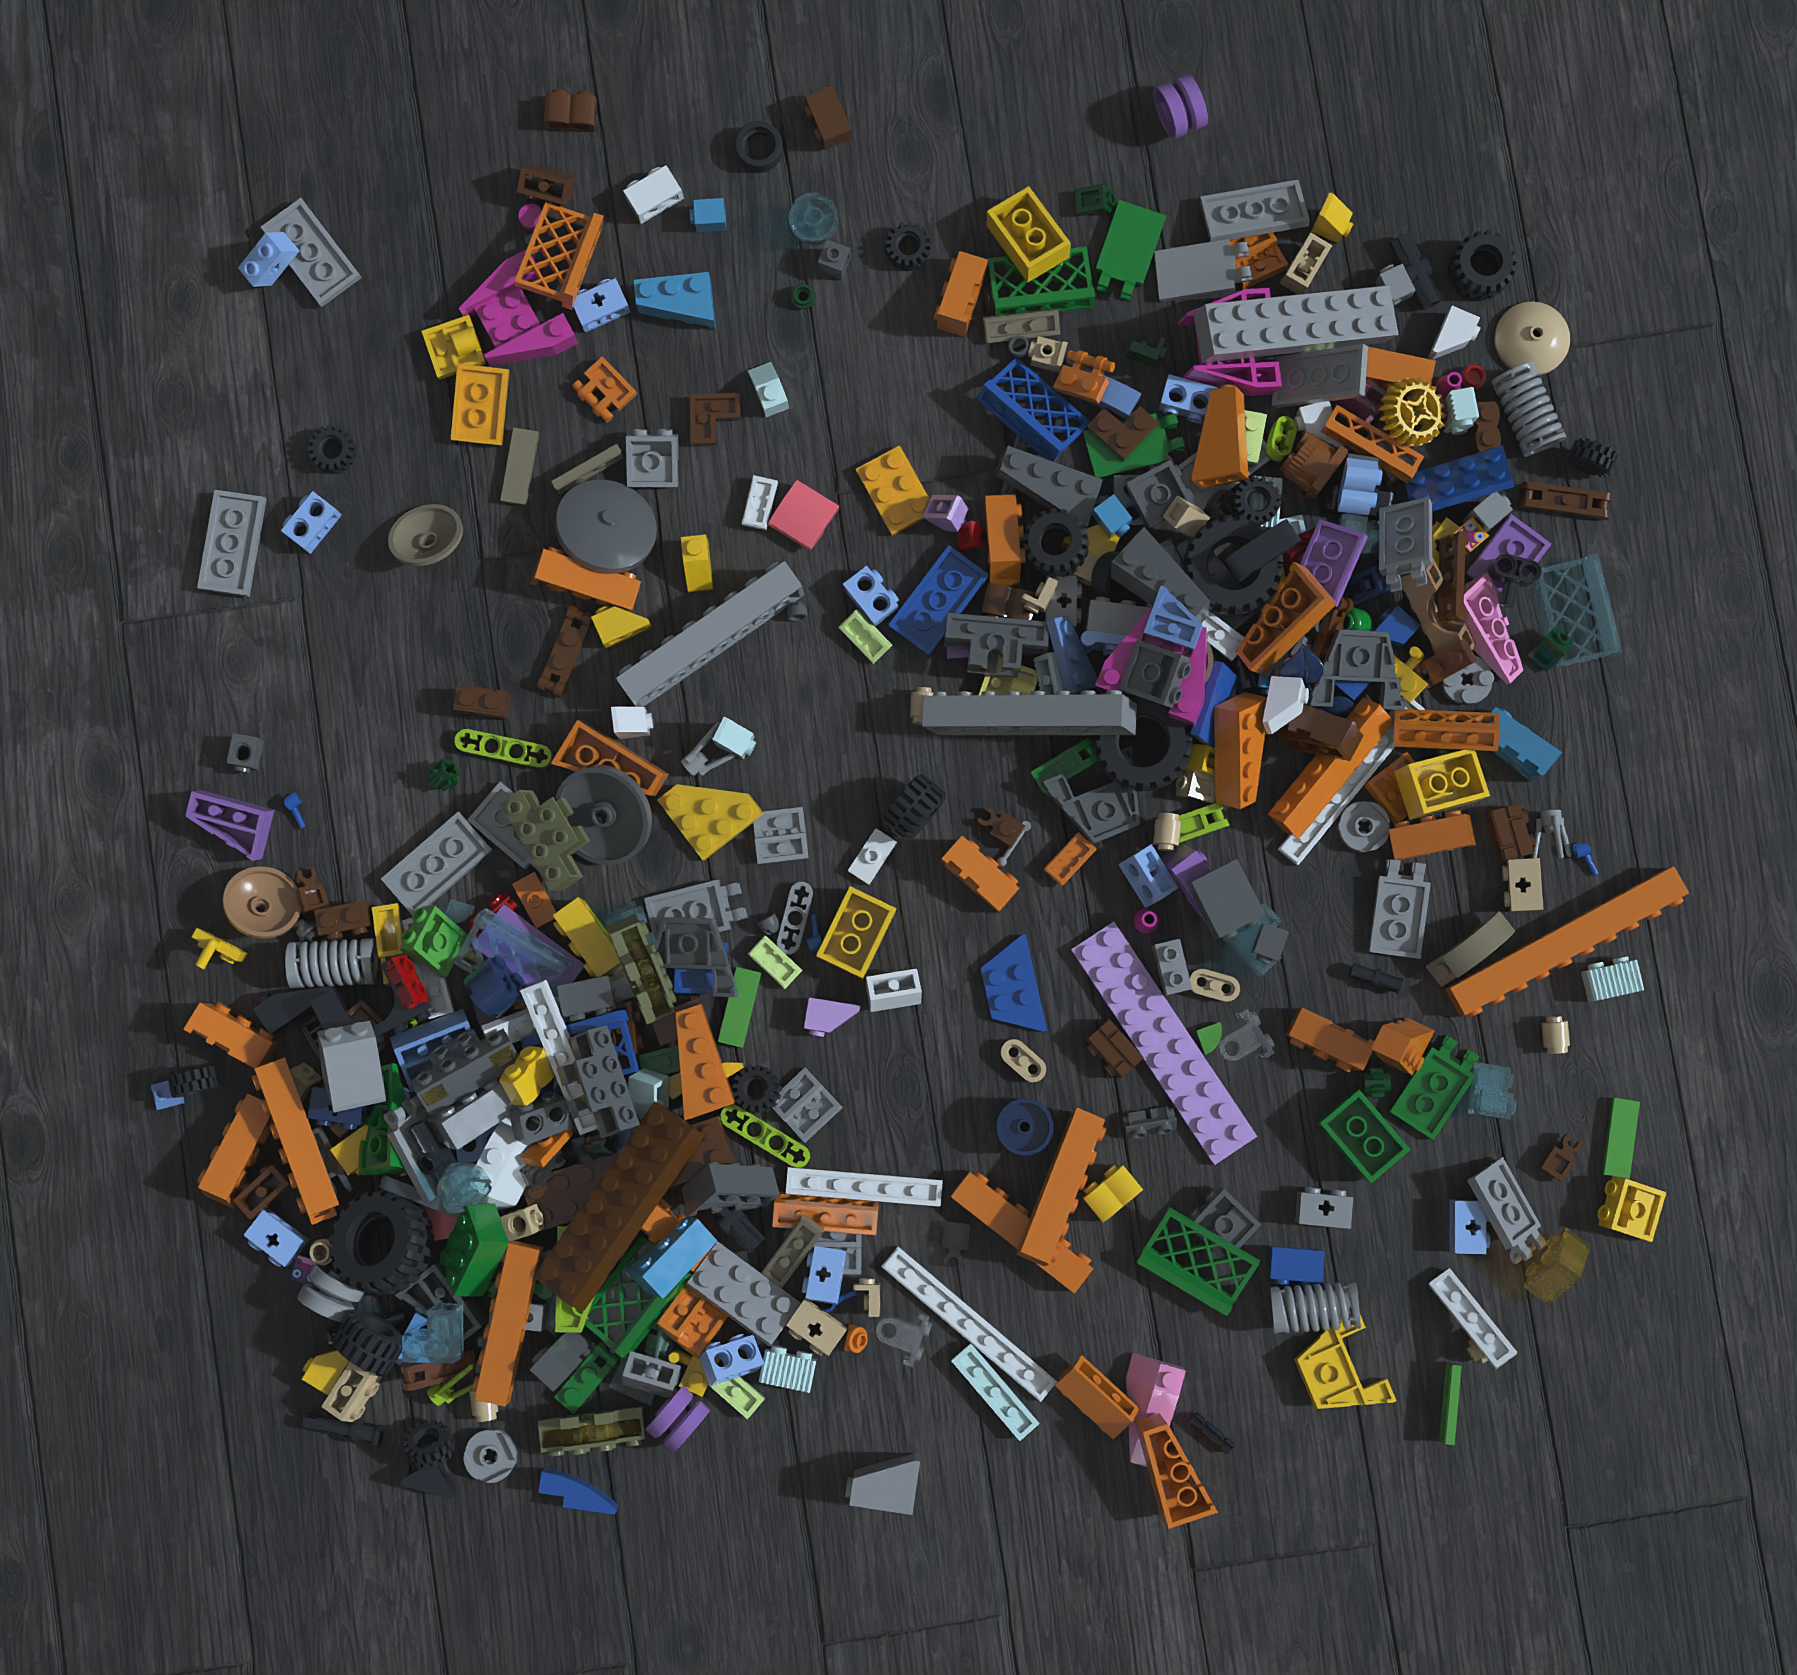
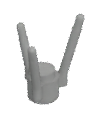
(695, 760)
(1552, 823)

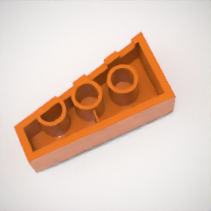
(565, 574)
(1285, 620)
(591, 747)
(1238, 749)
(701, 1068)
(236, 1152)
(1173, 1479)

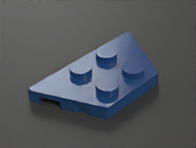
(1013, 987)

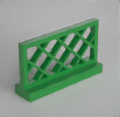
(1063, 299)
(1191, 1281)
(647, 1316)

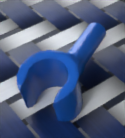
(291, 803)
(1584, 850)
(814, 942)
(842, 1297)

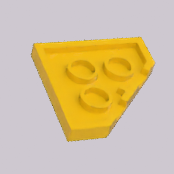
(709, 815)

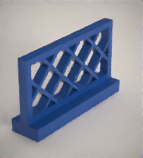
(1022, 420)
(613, 1020)

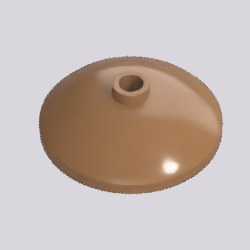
(264, 889)

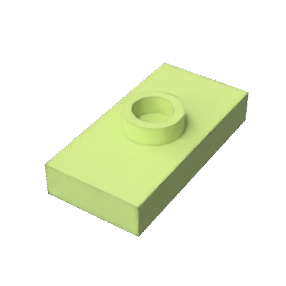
(865, 636)
(775, 962)

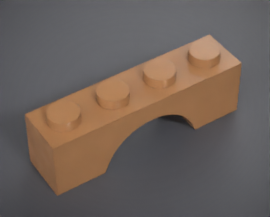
(1424, 606)

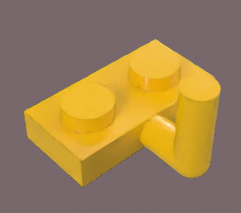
(1410, 682)
(211, 943)
(694, 1376)

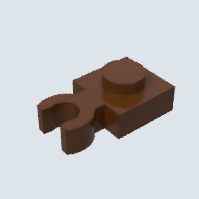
(1004, 828)
(310, 895)
(1559, 1161)

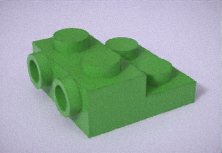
(433, 940)

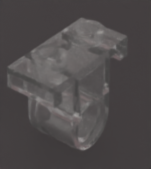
(1247, 1038)
(907, 1335)

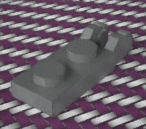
(331, 1163)

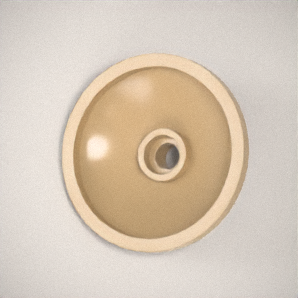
(1518, 345)

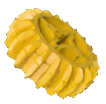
(1404, 415)

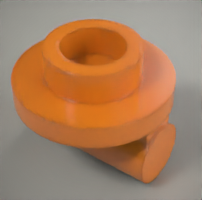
(855, 1338)

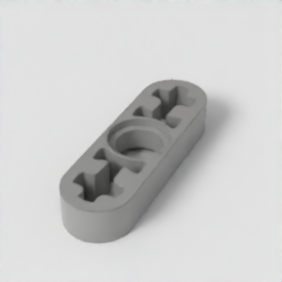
(805, 901)

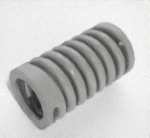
(1517, 413)
(322, 958)
(1315, 1305)

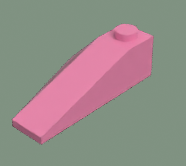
(1489, 628)
(1155, 1390)

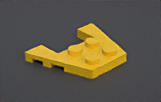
(1331, 1375)

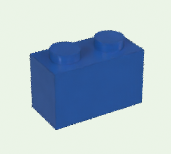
(1295, 1264)

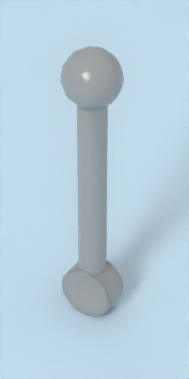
(1002, 861)

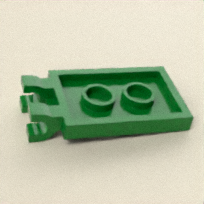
(1129, 247)
(1150, 452)
(1435, 1088)

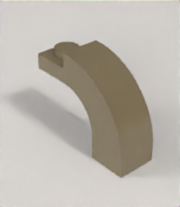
(1471, 950)

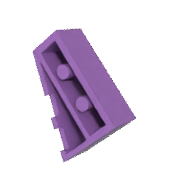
(233, 820)

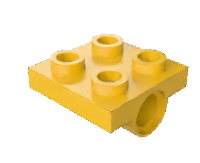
(453, 345)

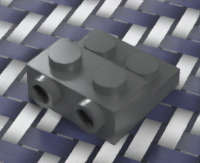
(1156, 491)
(1155, 674)
(1224, 1218)

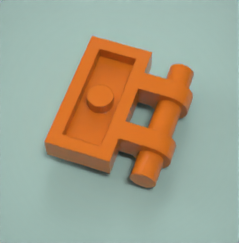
(610, 384)
(1083, 384)

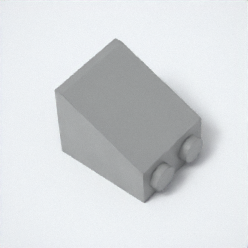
(351, 1066)
(886, 1485)

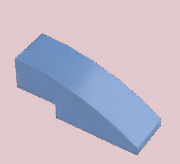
(1118, 398)

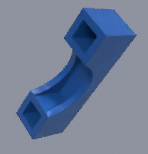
(1400, 629)

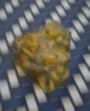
(1558, 1267)

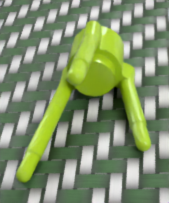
(443, 1391)

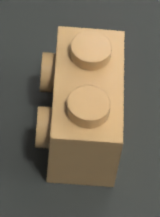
(351, 1393)

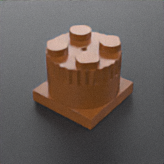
(1312, 464)

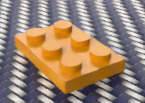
(479, 404)
(894, 490)

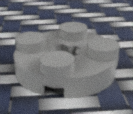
(1469, 694)
(1363, 812)
(484, 1469)

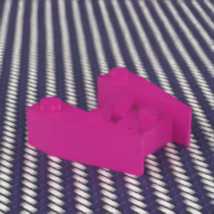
(511, 319)
(1244, 373)
(1192, 687)

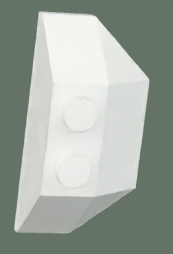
(502, 1164)

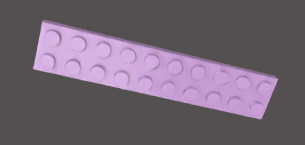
(1164, 1043)

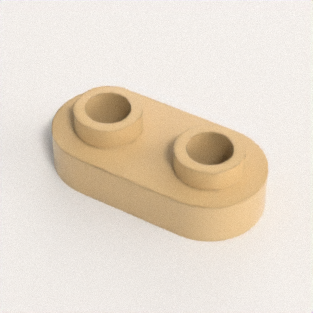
(1214, 984)
(1023, 1060)

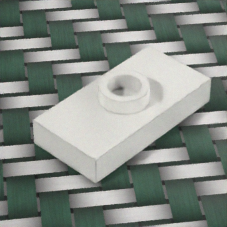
(759, 503)
(872, 856)

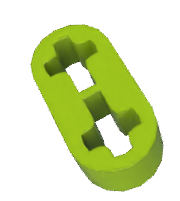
(1286, 440)

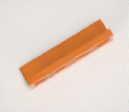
(1364, 447)
(1446, 732)
(830, 1213)

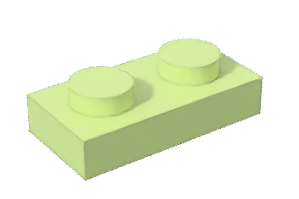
(1254, 434)
(740, 1395)

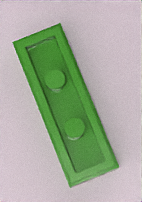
(740, 1008)
(1620, 1138)
(1450, 1403)

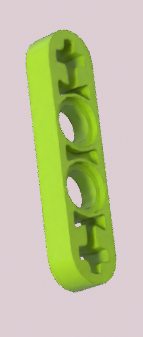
(503, 748)
(763, 1139)

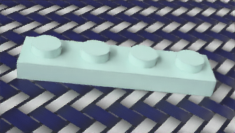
(995, 1391)

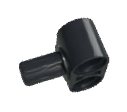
(1513, 578)

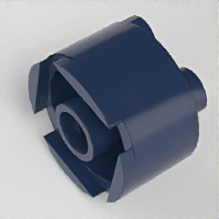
(494, 986)

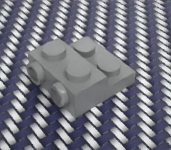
(652, 458)

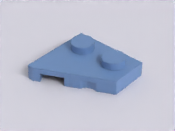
(1172, 621)

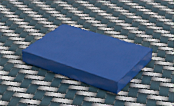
(1217, 690)

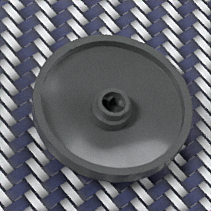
(605, 526)
(610, 812)

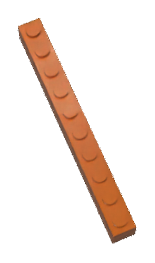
(1566, 941)

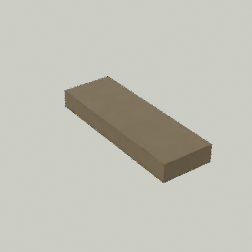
(1026, 324)
(519, 466)
(587, 469)
(792, 1251)

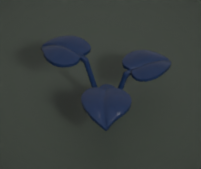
(1307, 666)

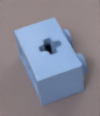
(268, 259)
(613, 304)
(290, 1239)
(1462, 1240)
(829, 1289)

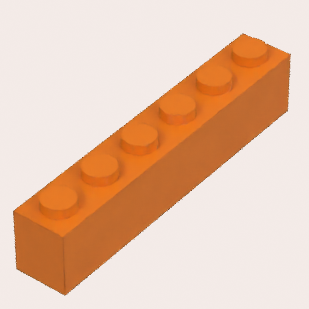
(1326, 775)
(295, 1136)
(1061, 1187)
(1011, 1222)
(508, 1323)

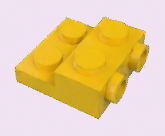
(1631, 1208)

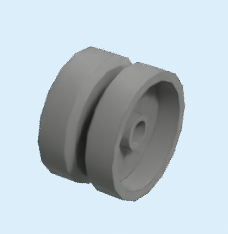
(329, 1293)

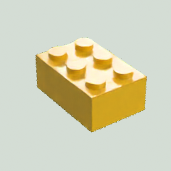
(1028, 234)
(1441, 783)
(856, 932)
(588, 938)

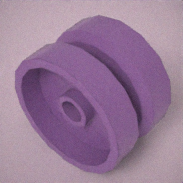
(1180, 106)
(677, 1419)

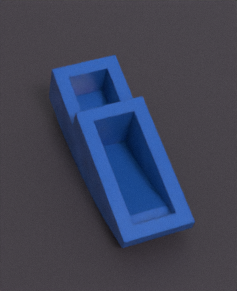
(576, 1492)

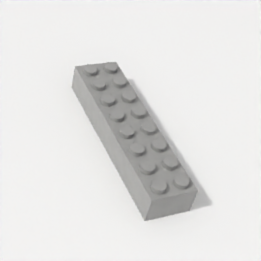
(1295, 323)
(710, 635)
(1030, 713)

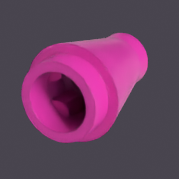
(1448, 383)
(1140, 923)

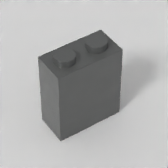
(1226, 900)

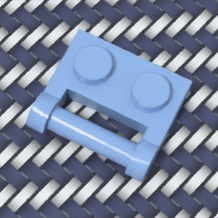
(1100, 641)

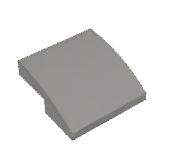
(780, 835)
(806, 1105)
(843, 1241)

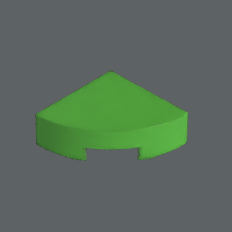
(1209, 1037)

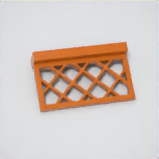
(579, 262)

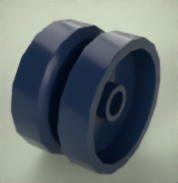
(1009, 1123)

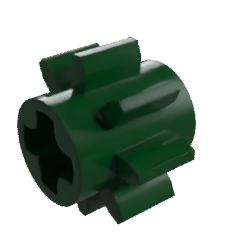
(443, 774)
(1376, 1082)

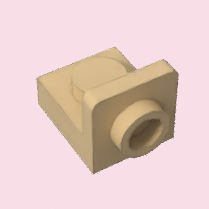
(1044, 592)
(1196, 786)
(304, 1078)
(871, 1300)

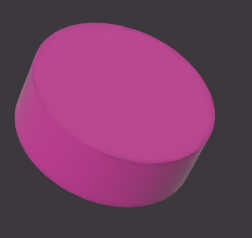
(529, 216)

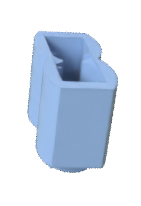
(1358, 486)

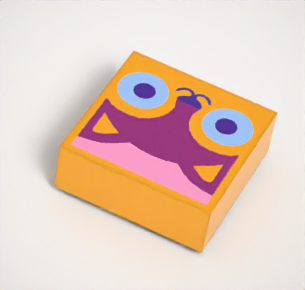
(1475, 533)

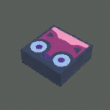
(302, 1268)

